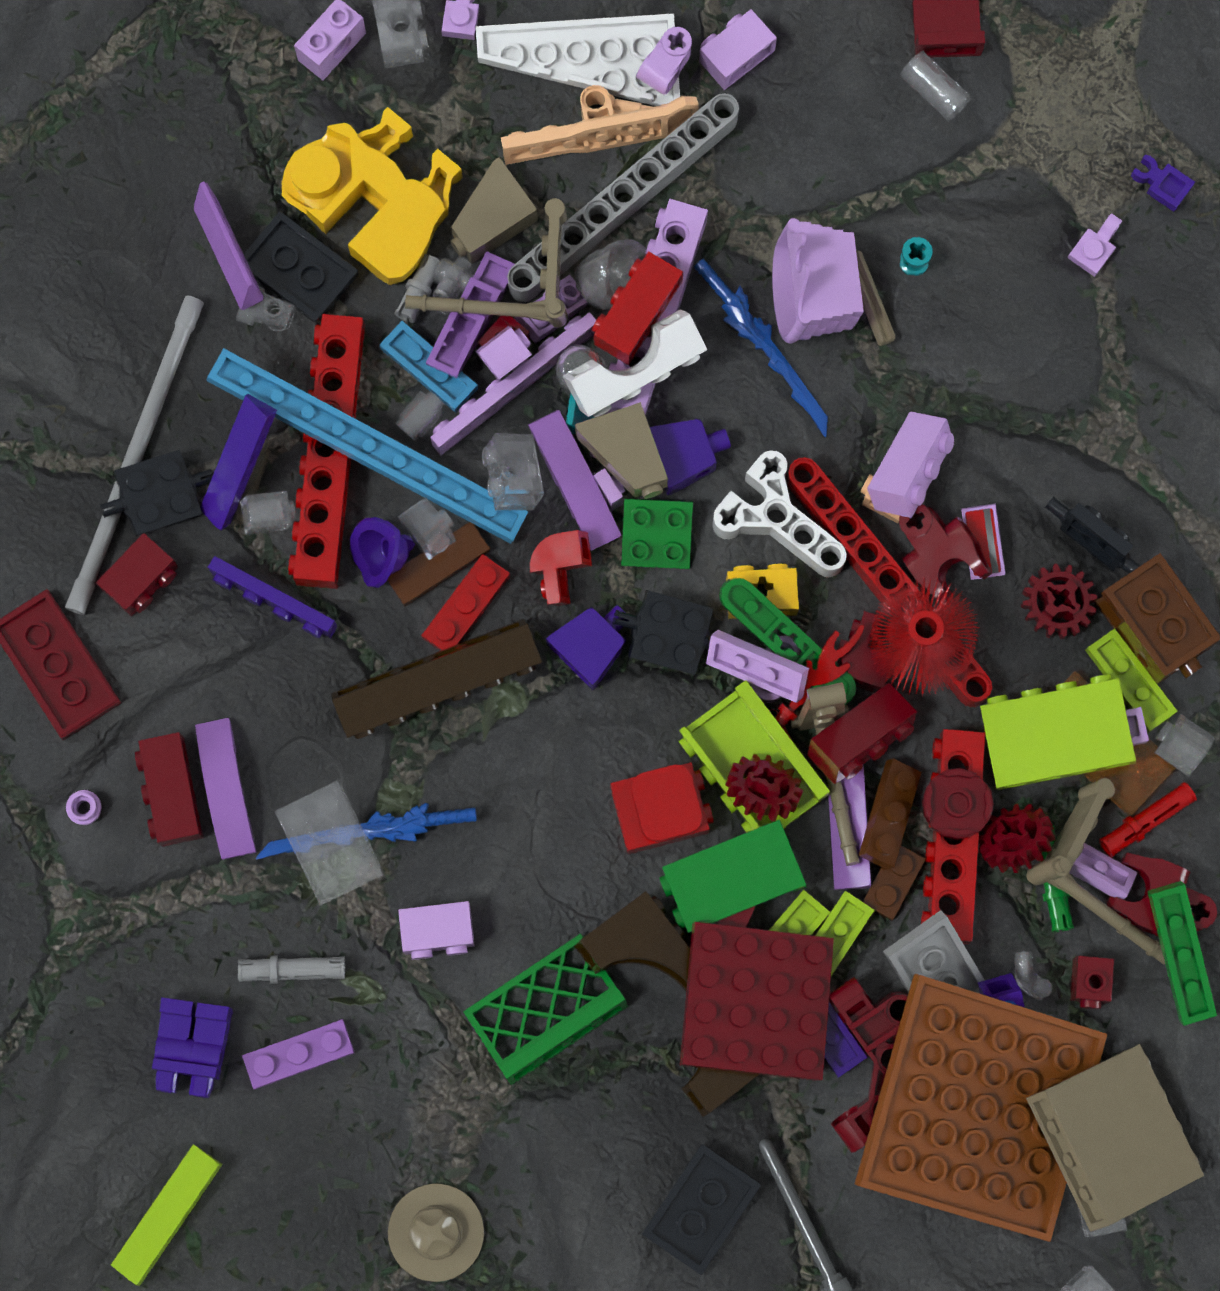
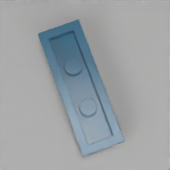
(411, 354)

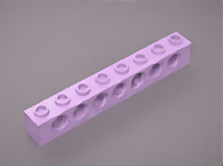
(689, 223)

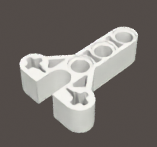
(754, 519)

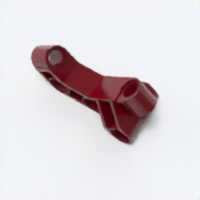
(876, 1033)

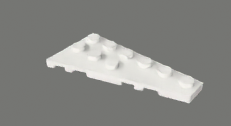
(581, 52)

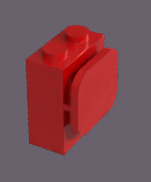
(661, 807)

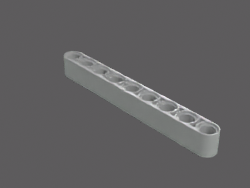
(632, 184)

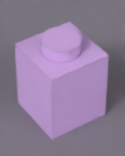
(505, 351)

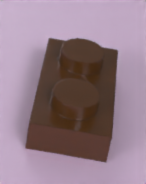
(893, 884)

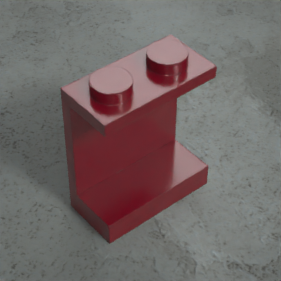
(947, 28)

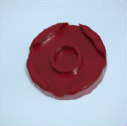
(957, 803)

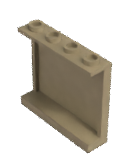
(1115, 1138)

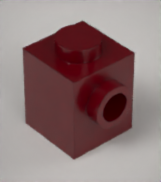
(1092, 981)

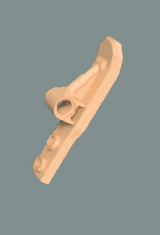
(608, 127)

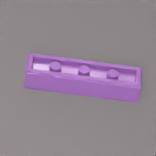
(226, 248)
(858, 875)

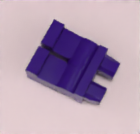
(197, 1056)

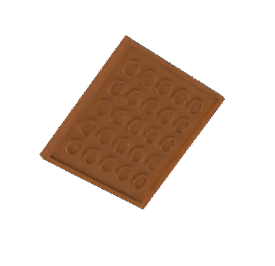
(957, 1113)

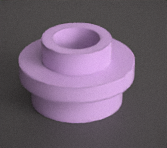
(74, 802)

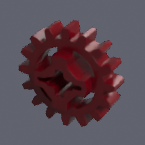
(1069, 610)
(764, 787)
(1016, 838)

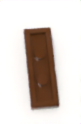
(423, 575)

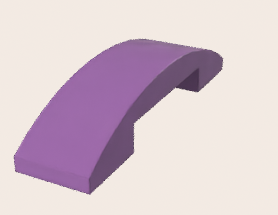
(224, 788)

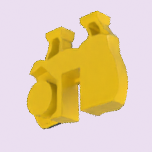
(343, 166)

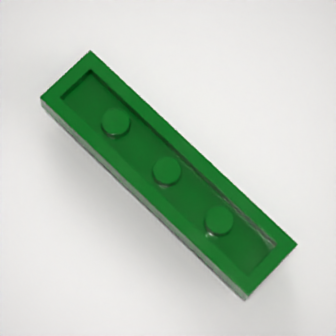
(1182, 953)

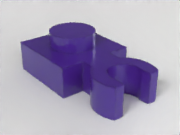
(1167, 185)

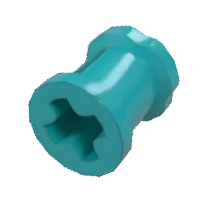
(915, 246)

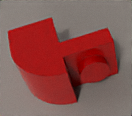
(554, 557)

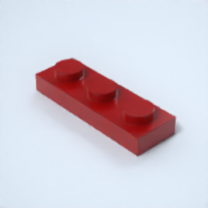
(466, 604)

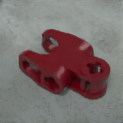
(939, 548)
(1157, 874)

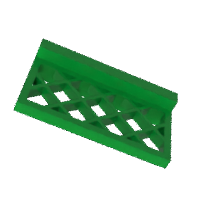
(557, 1037)

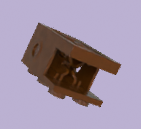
(1158, 620)

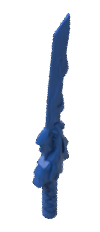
(758, 333)
(390, 827)

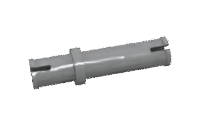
(291, 969)

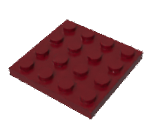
(757, 1001)

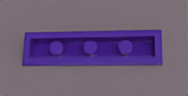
(237, 461)

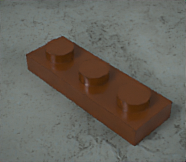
(890, 814)

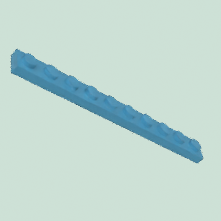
(366, 445)

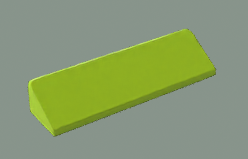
(166, 1215)

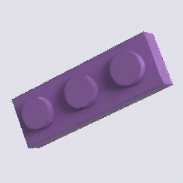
(298, 1054)

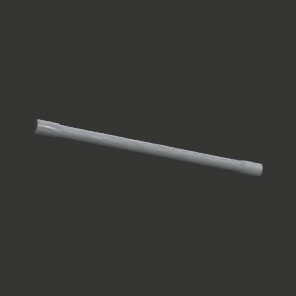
(184, 326)

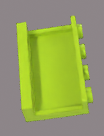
(742, 728)
(1057, 732)

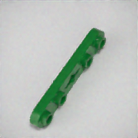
(764, 617)

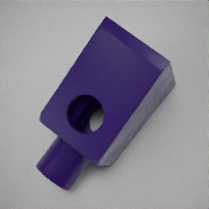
(687, 451)
(589, 644)

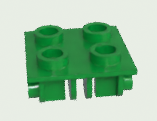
(657, 533)

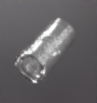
(935, 86)

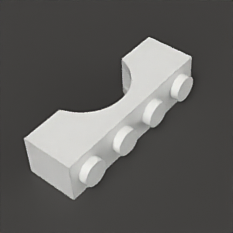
(673, 344)

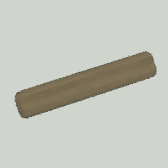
(873, 305)

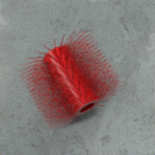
(921, 649)

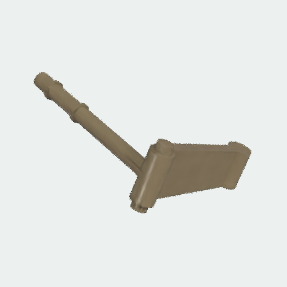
(548, 310)
(820, 710)
(1068, 848)

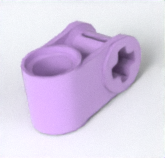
(663, 64)

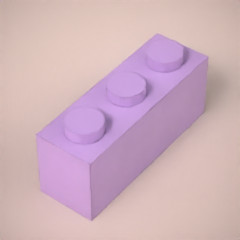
(911, 464)

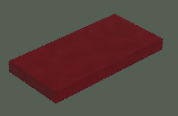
(56, 665)

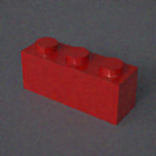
(637, 307)

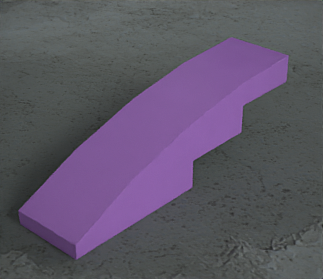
(464, 330)
(574, 479)

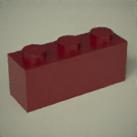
(862, 734)
(169, 790)

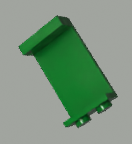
(732, 876)

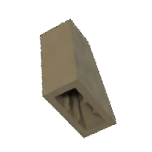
(492, 214)
(626, 449)

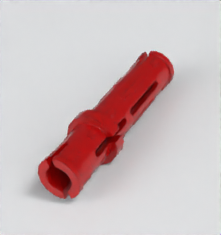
(1136, 827)

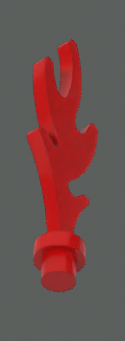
(824, 673)

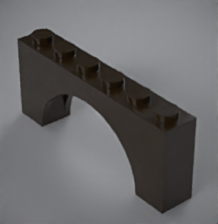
(647, 938)

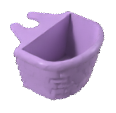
(815, 281)

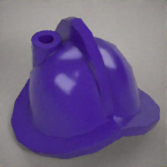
(379, 550)

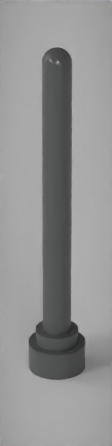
(832, 1280)

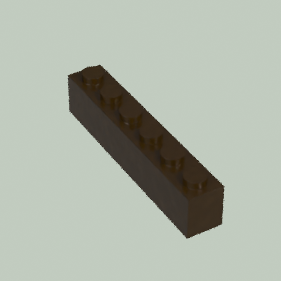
(436, 678)

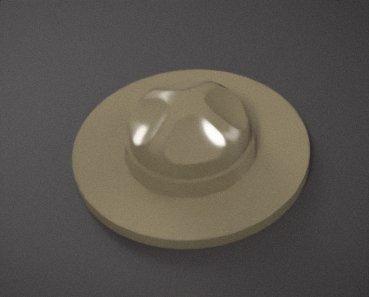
(436, 1232)

